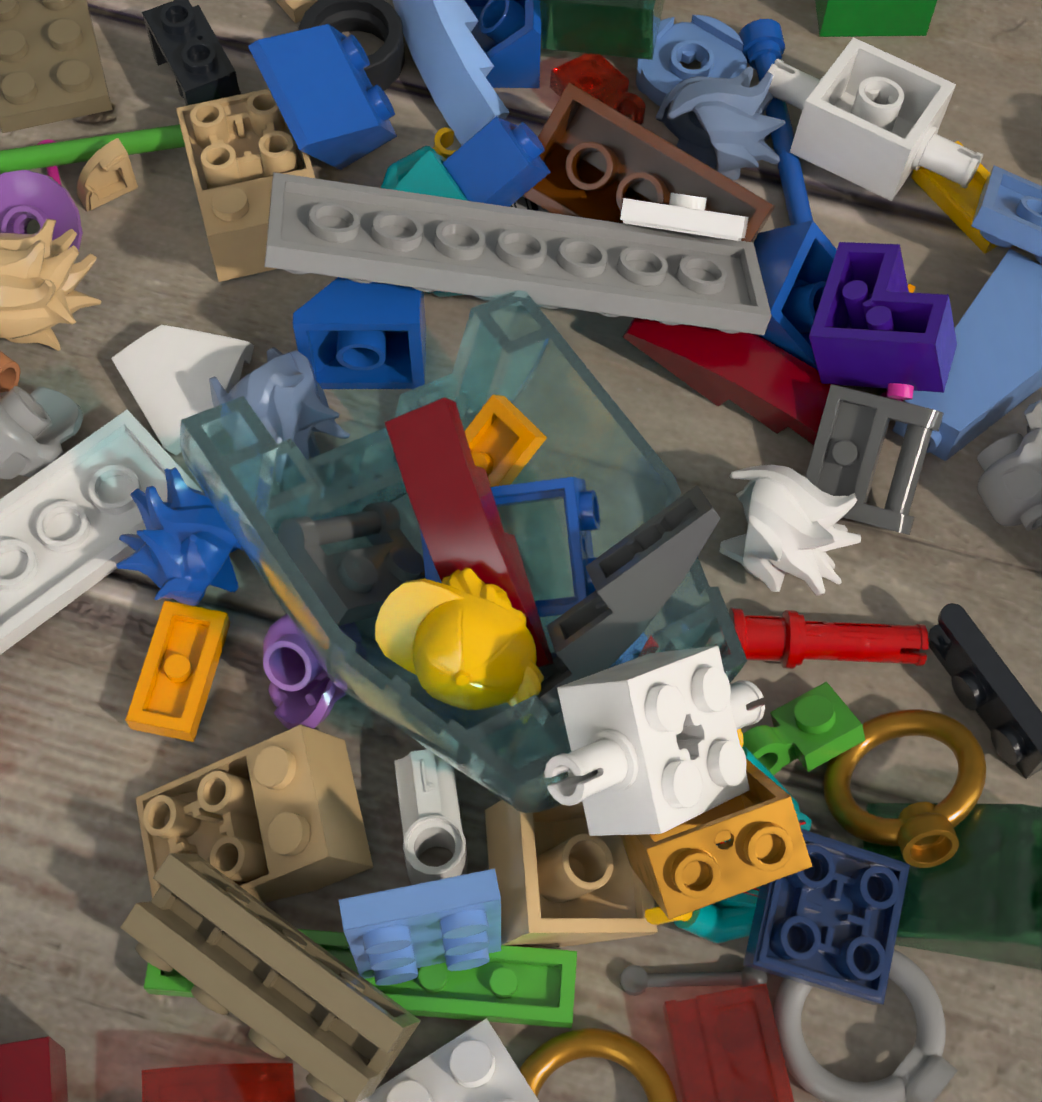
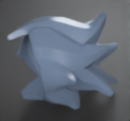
(722, 121)
(285, 400)

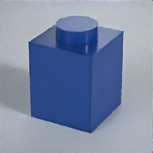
(498, 163)

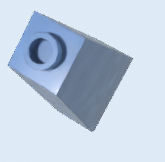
(994, 357)

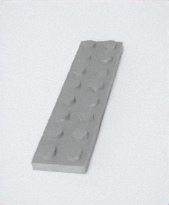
(504, 249)

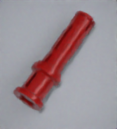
(793, 639)

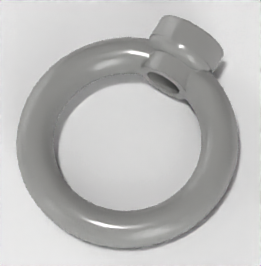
(916, 1079)

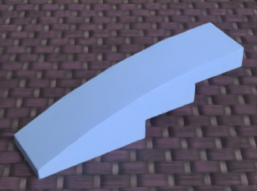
(451, 62)

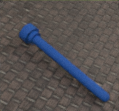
(761, 47)

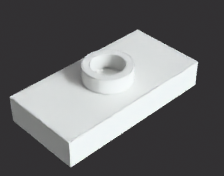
(684, 215)

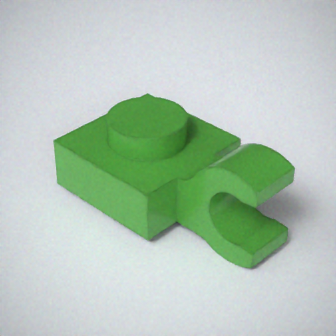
(806, 729)

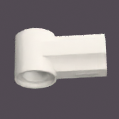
(429, 815)

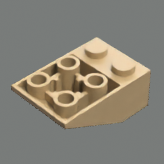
(232, 159)
(265, 817)

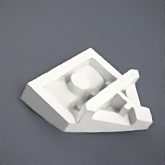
(172, 371)

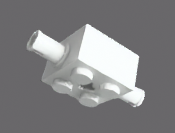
(873, 120)
(653, 741)

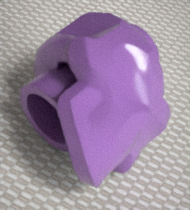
(297, 679)

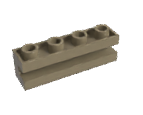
(270, 978)

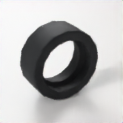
(370, 17)

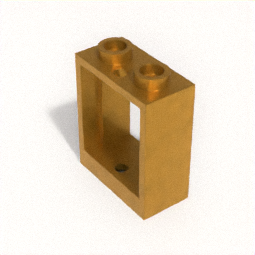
(690, 871)

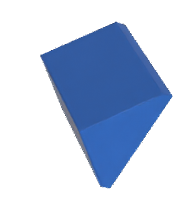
(511, 40)

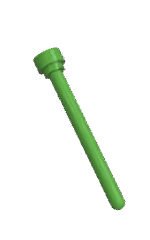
(83, 149)

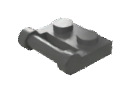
(850, 449)
(358, 580)

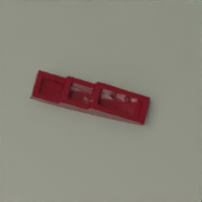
(738, 368)
(459, 508)

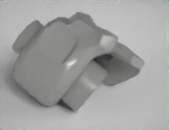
(34, 429)
(1014, 475)

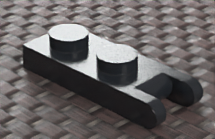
(989, 687)

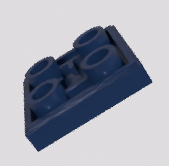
(831, 921)

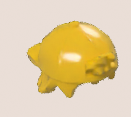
(460, 641)

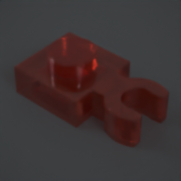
(600, 80)

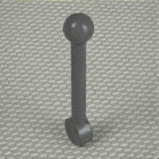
(635, 979)

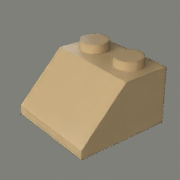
(561, 881)

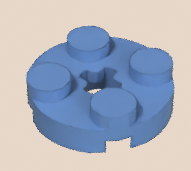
(702, 40)

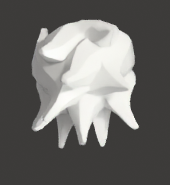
(788, 528)

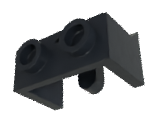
(191, 49)

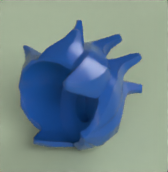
(182, 544)

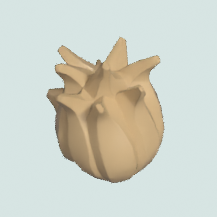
(40, 284)

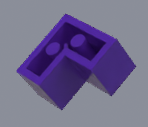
(875, 329)

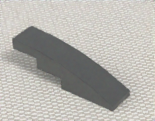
(631, 588)

